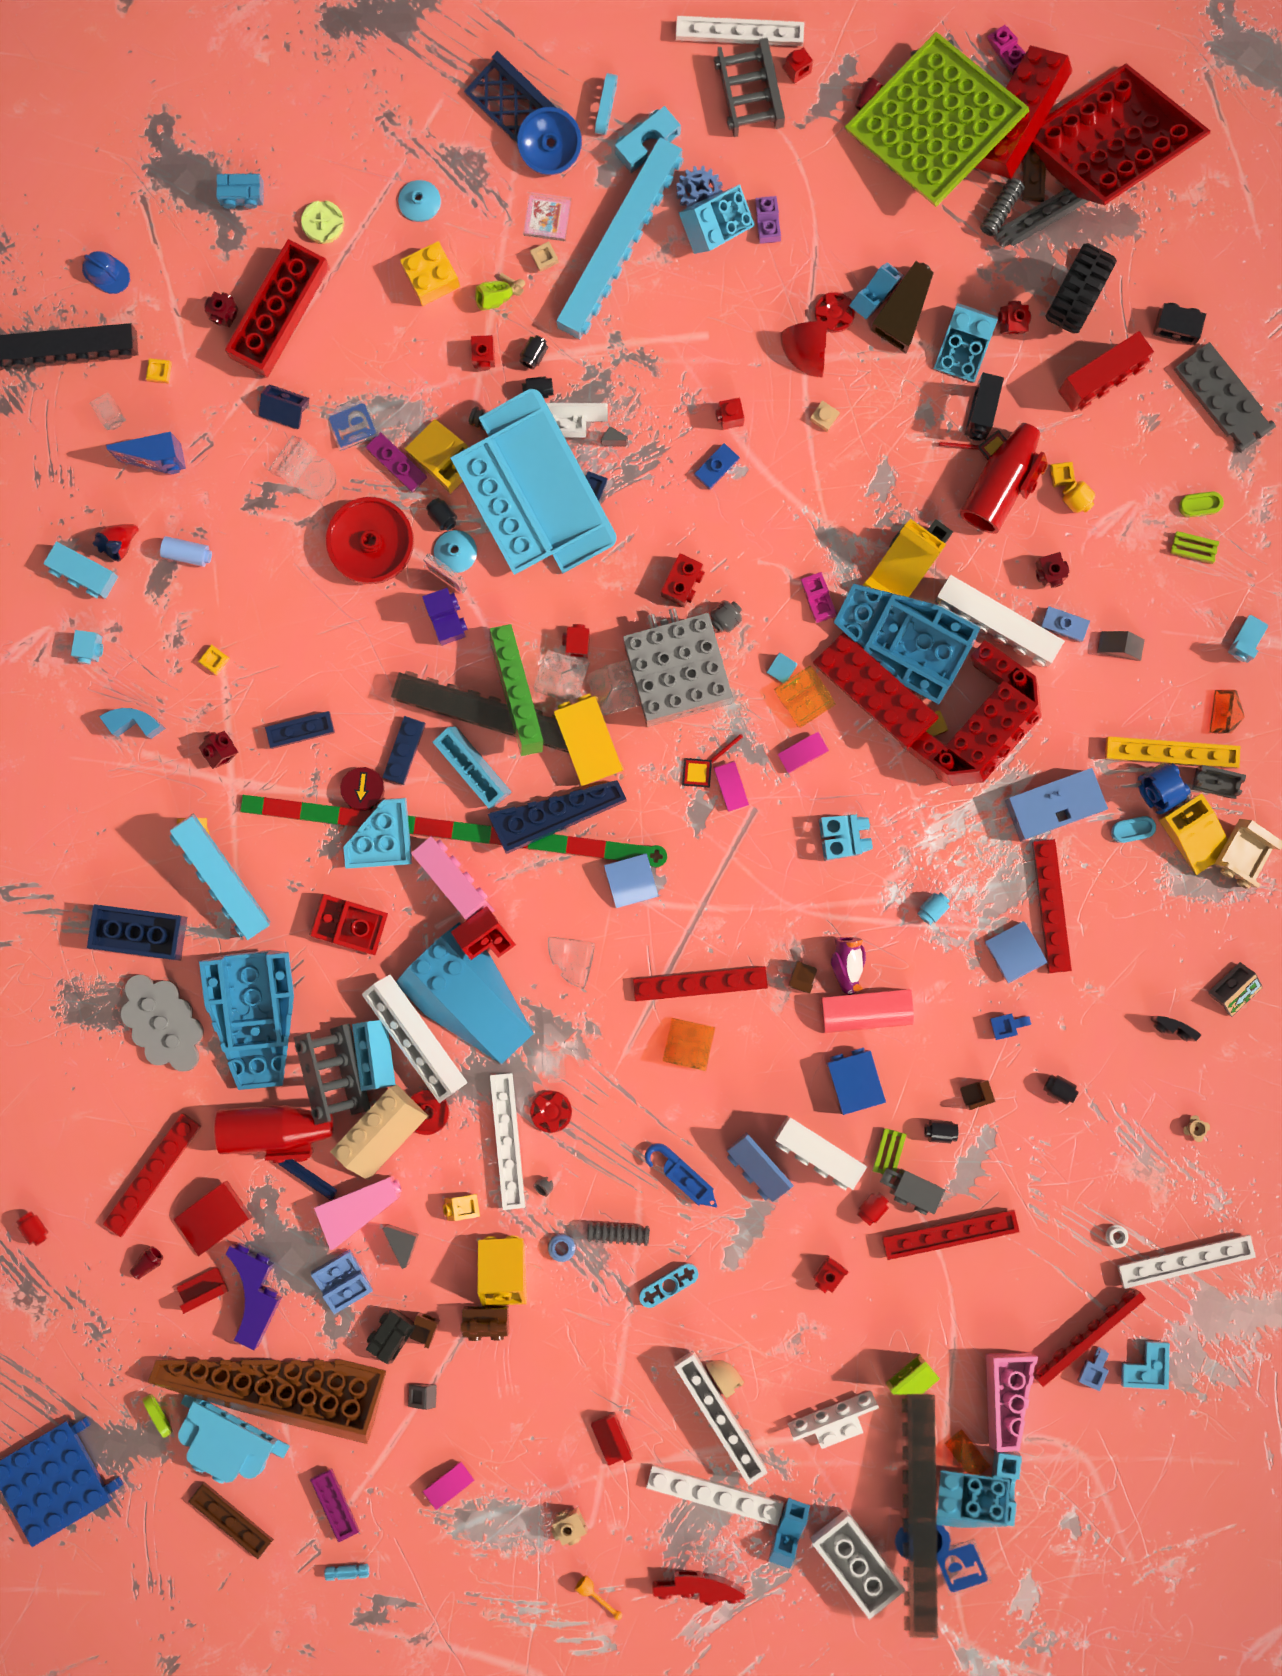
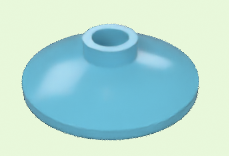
(422, 209)
(463, 558)

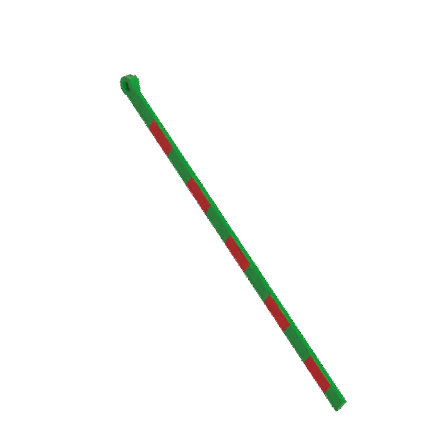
(448, 829)

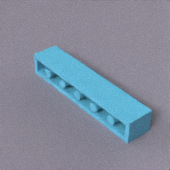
(219, 876)

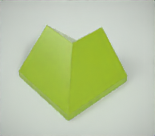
(913, 1378)

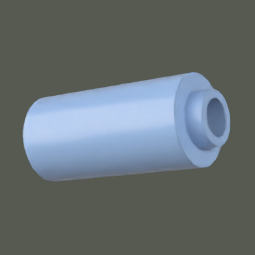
(185, 551)

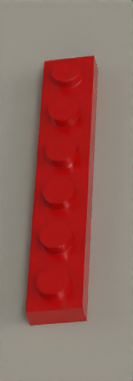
(1051, 906)
(700, 983)
(152, 1175)
(950, 1234)
(1083, 1342)

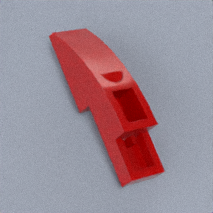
(708, 1586)

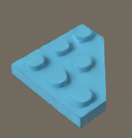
(381, 838)

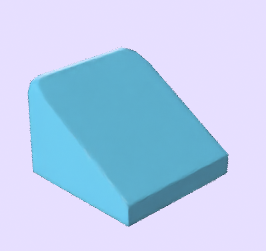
(782, 668)

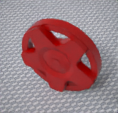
(835, 311)
(551, 1111)

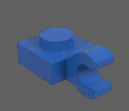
(1006, 1025)

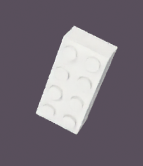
(819, 1152)
(857, 1564)

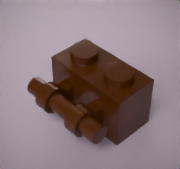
(485, 1322)

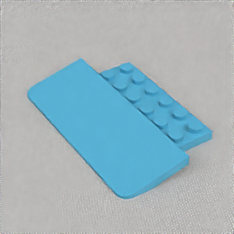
(533, 488)

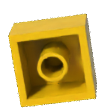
(430, 273)

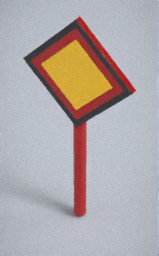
(987, 448)
(698, 771)

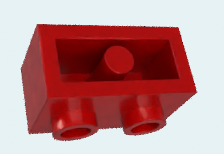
(682, 580)

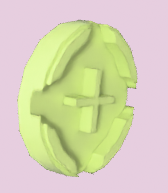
(322, 222)

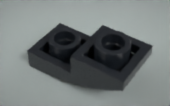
(1170, 1025)

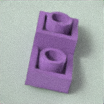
(768, 219)

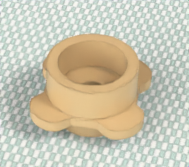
(1202, 1126)

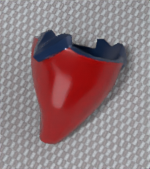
(115, 540)

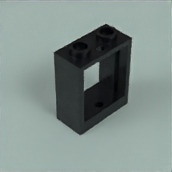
(984, 406)

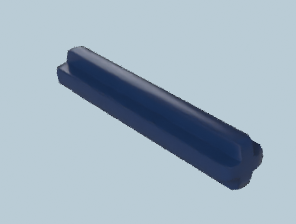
(309, 1178)

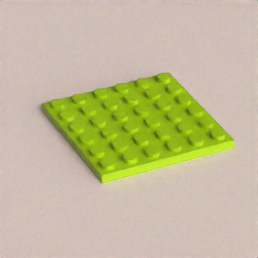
(936, 119)

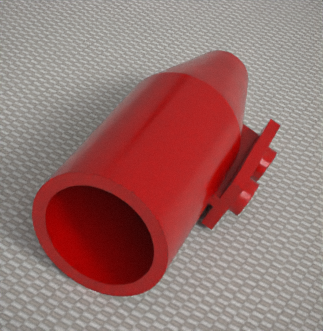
(1009, 472)
(277, 1130)

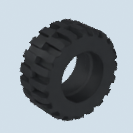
(1081, 288)

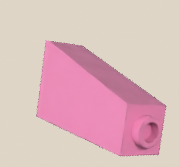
(350, 1212)

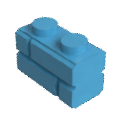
(240, 190)

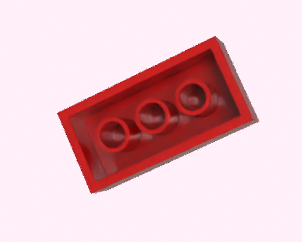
(1106, 371)

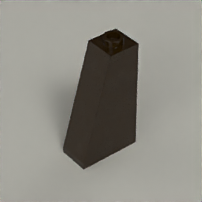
(902, 311)

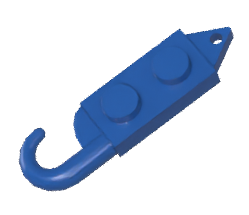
(683, 1176)

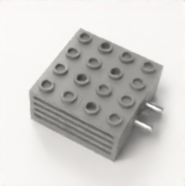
(677, 668)

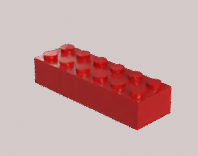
(1037, 85)
(277, 308)

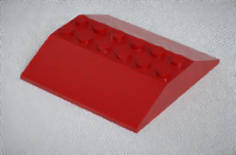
(1114, 136)

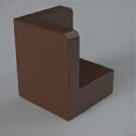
(802, 977)
(977, 1094)
(425, 1329)

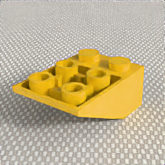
(434, 452)
(1195, 833)

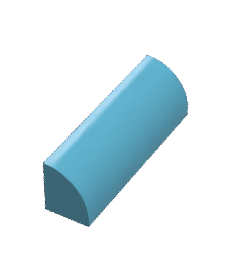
(472, 766)

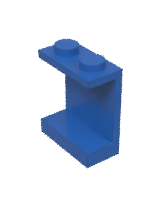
(856, 1081)

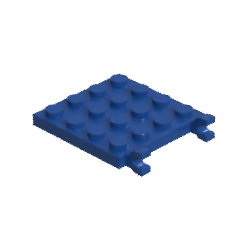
(53, 1482)

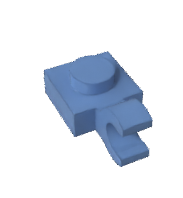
(1093, 1373)

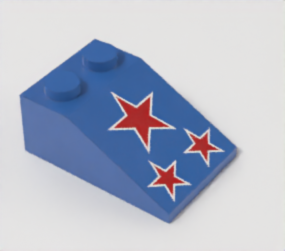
(154, 452)

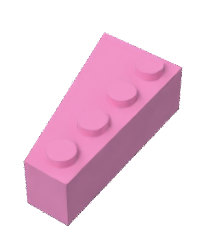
(450, 878)
(1007, 1397)

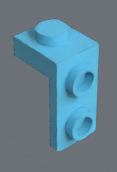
(1248, 639)

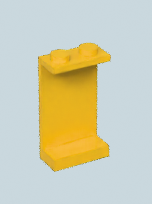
(906, 561)
(588, 739)

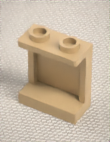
(1247, 852)

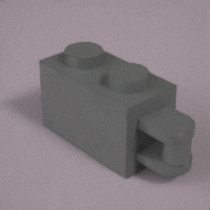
(914, 1190)

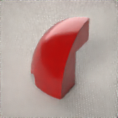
(805, 346)

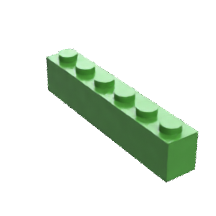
(516, 690)

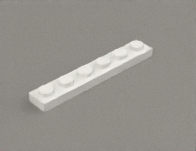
(739, 30)
(507, 1141)
(1186, 1261)
(715, 1495)

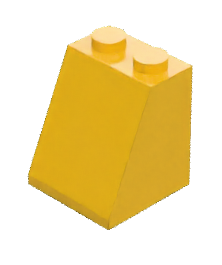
(502, 1271)

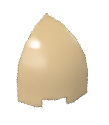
(725, 1376)

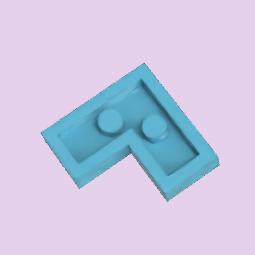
(1154, 1371)

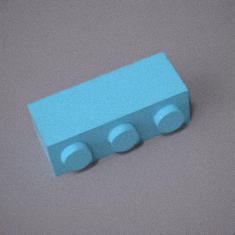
(80, 571)
(373, 1055)

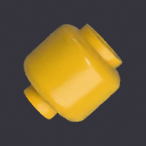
(1078, 496)

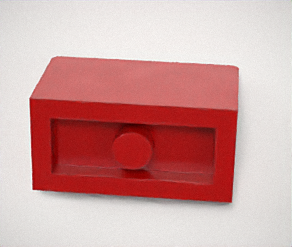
(201, 1289)
(612, 1439)

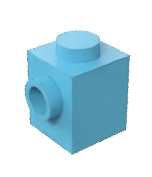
(87, 647)

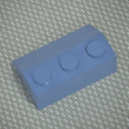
(758, 1168)

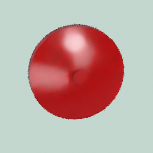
(370, 540)

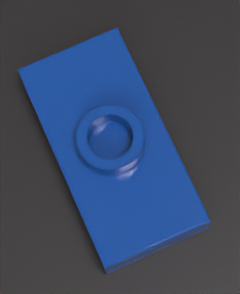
(717, 466)

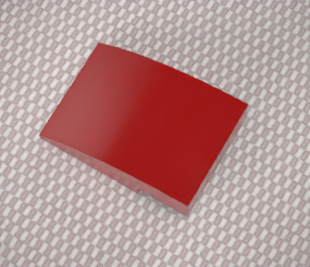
(348, 924)
(212, 1218)

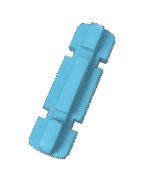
(347, 1572)

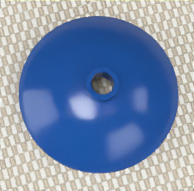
(540, 127)

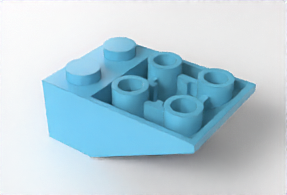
(716, 219)
(965, 342)
(972, 1501)

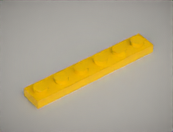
(1172, 752)

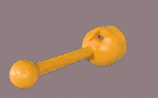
(585, 1588)

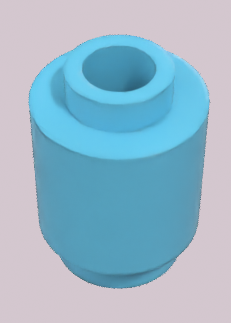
(934, 908)

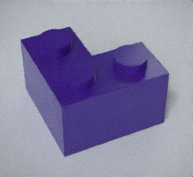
(442, 610)

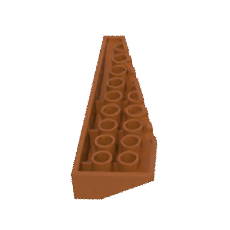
(315, 1395)

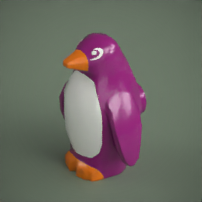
(848, 963)

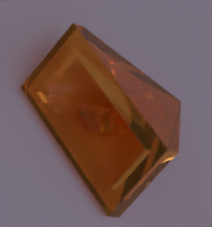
(1226, 712)
(967, 1454)

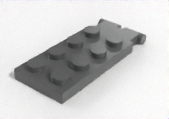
(1224, 396)

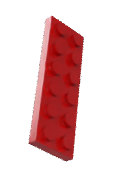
(875, 690)

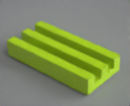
(1212, 551)
(890, 1149)

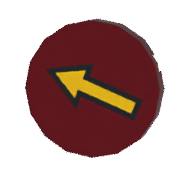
(362, 788)

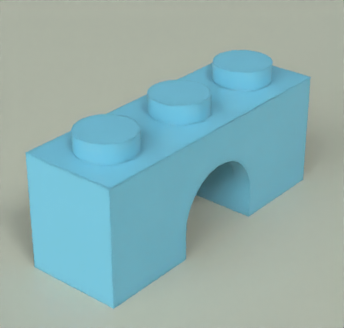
(630, 147)
(1008, 1466)

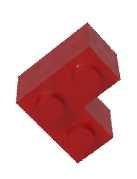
(482, 932)

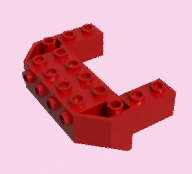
(992, 729)

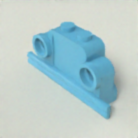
(225, 1443)

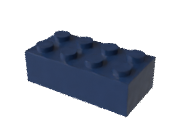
(137, 932)

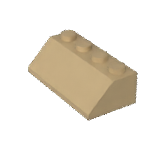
(379, 1133)

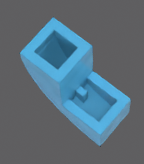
(877, 290)
(122, 719)
(788, 1533)

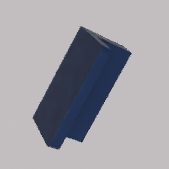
(282, 406)

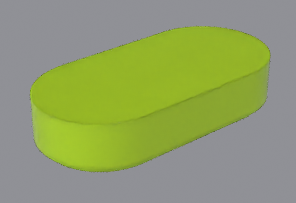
(1201, 504)
(157, 1415)

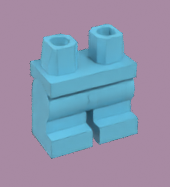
(846, 834)

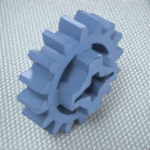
(697, 181)

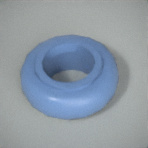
(561, 1238)

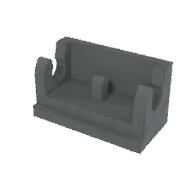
(1218, 781)

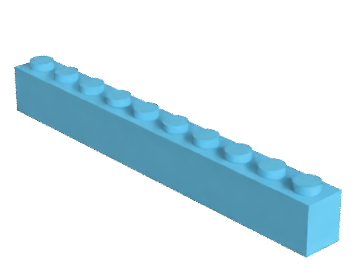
(620, 238)

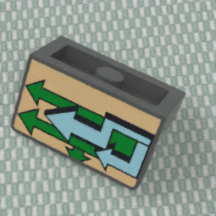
(1236, 988)

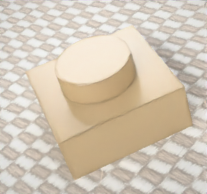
(544, 256)
(824, 416)

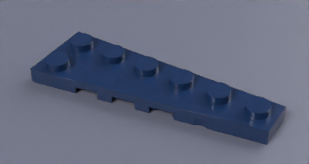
(540, 819)

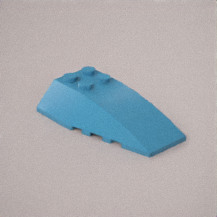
(909, 637)
(466, 997)
(251, 1012)

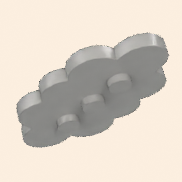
(162, 1023)

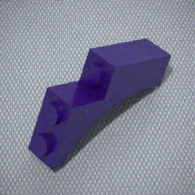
(259, 1302)

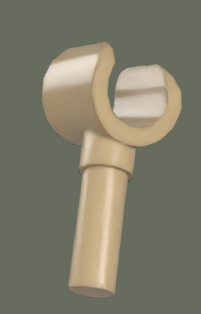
(516, 285)

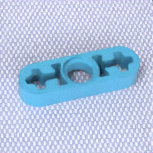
(606, 104)
(686, 1282)

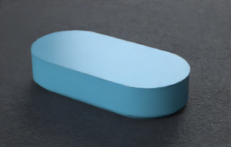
(1133, 829)

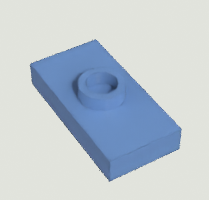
(1065, 624)

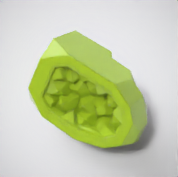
(492, 294)

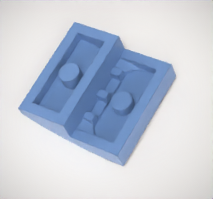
(631, 880)
(1016, 952)
(341, 1281)

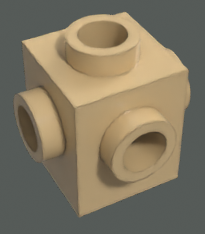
(569, 1519)

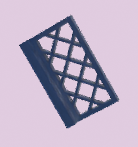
(513, 78)

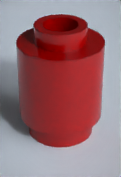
(873, 1208)
(32, 1229)

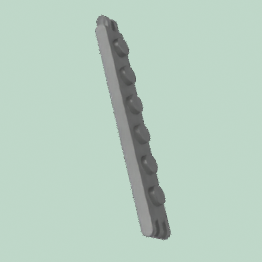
(1038, 218)

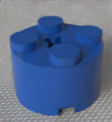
(1163, 787)

